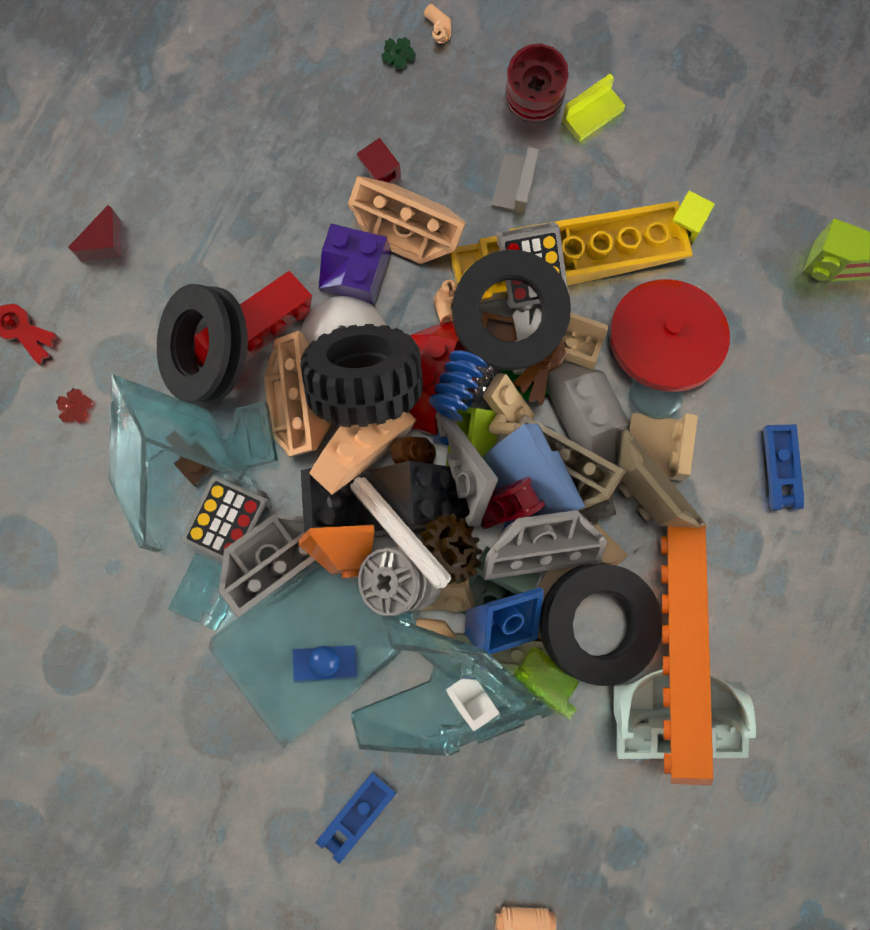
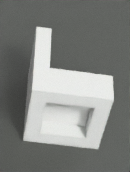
(472, 702)

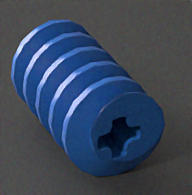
(455, 382)

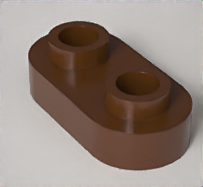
(413, 449)

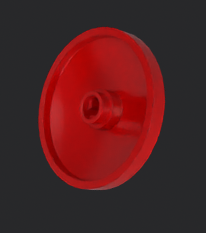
(669, 335)

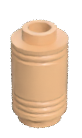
(525, 919)

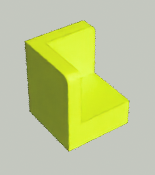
(693, 213)

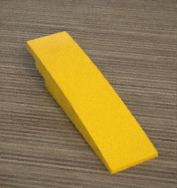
(599, 245)

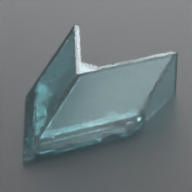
(144, 427)
(425, 716)

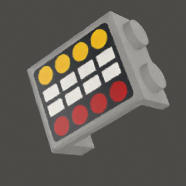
(540, 240)
(224, 515)

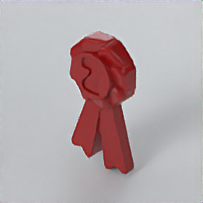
(16, 325)

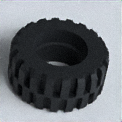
(362, 375)

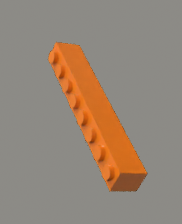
(688, 659)

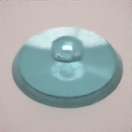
(655, 403)

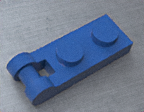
(783, 466)
(357, 816)

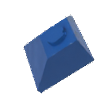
(505, 621)

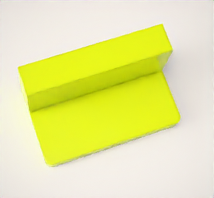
(592, 109)

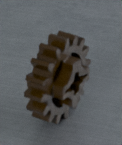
(453, 546)

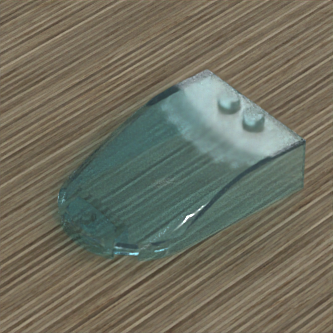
(302, 614)

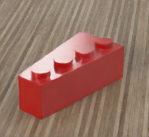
(266, 315)

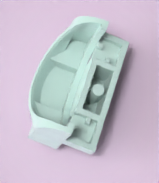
(645, 702)

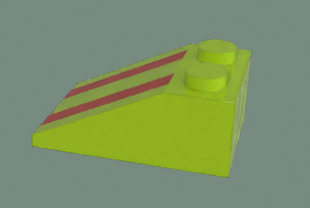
(840, 253)

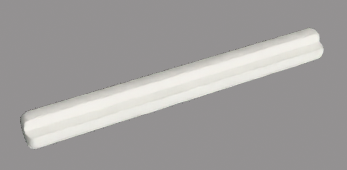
(401, 533)

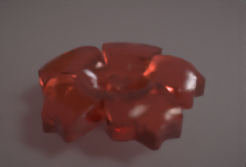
(74, 406)

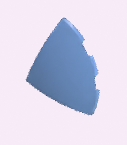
(528, 454)

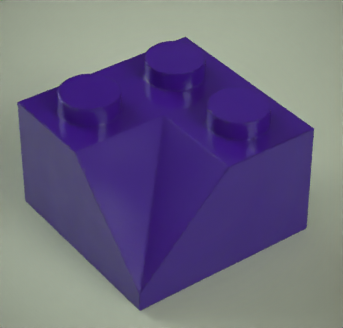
(353, 263)

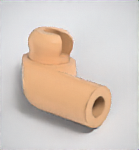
(441, 22)
(444, 299)
(435, 625)

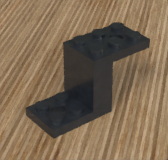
(409, 487)

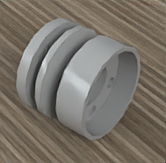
(394, 583)

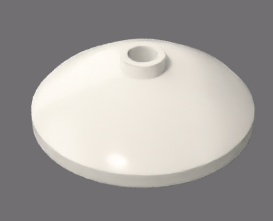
(339, 313)

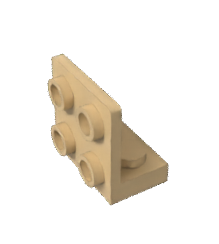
(667, 442)

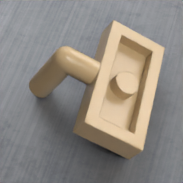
(506, 404)

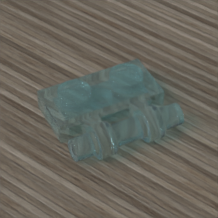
(195, 591)

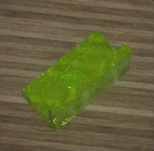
(547, 682)

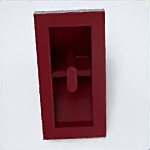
(100, 238)

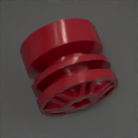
(538, 68)

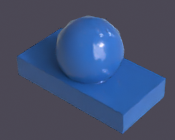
(324, 663)

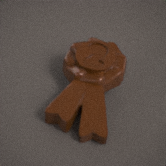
(538, 375)

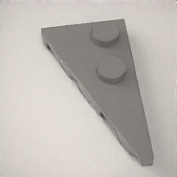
(470, 471)

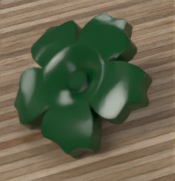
(398, 53)

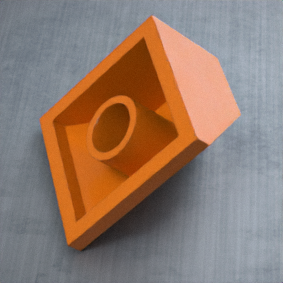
(339, 548)

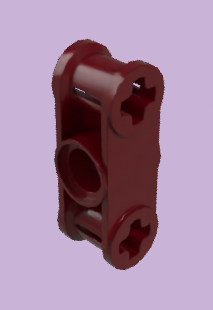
(511, 502)

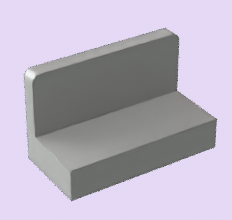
(515, 181)

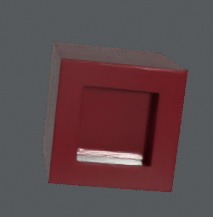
(380, 162)

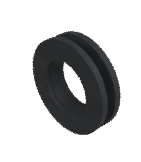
(514, 266)
(226, 343)
(641, 636)

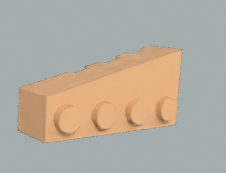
(356, 449)

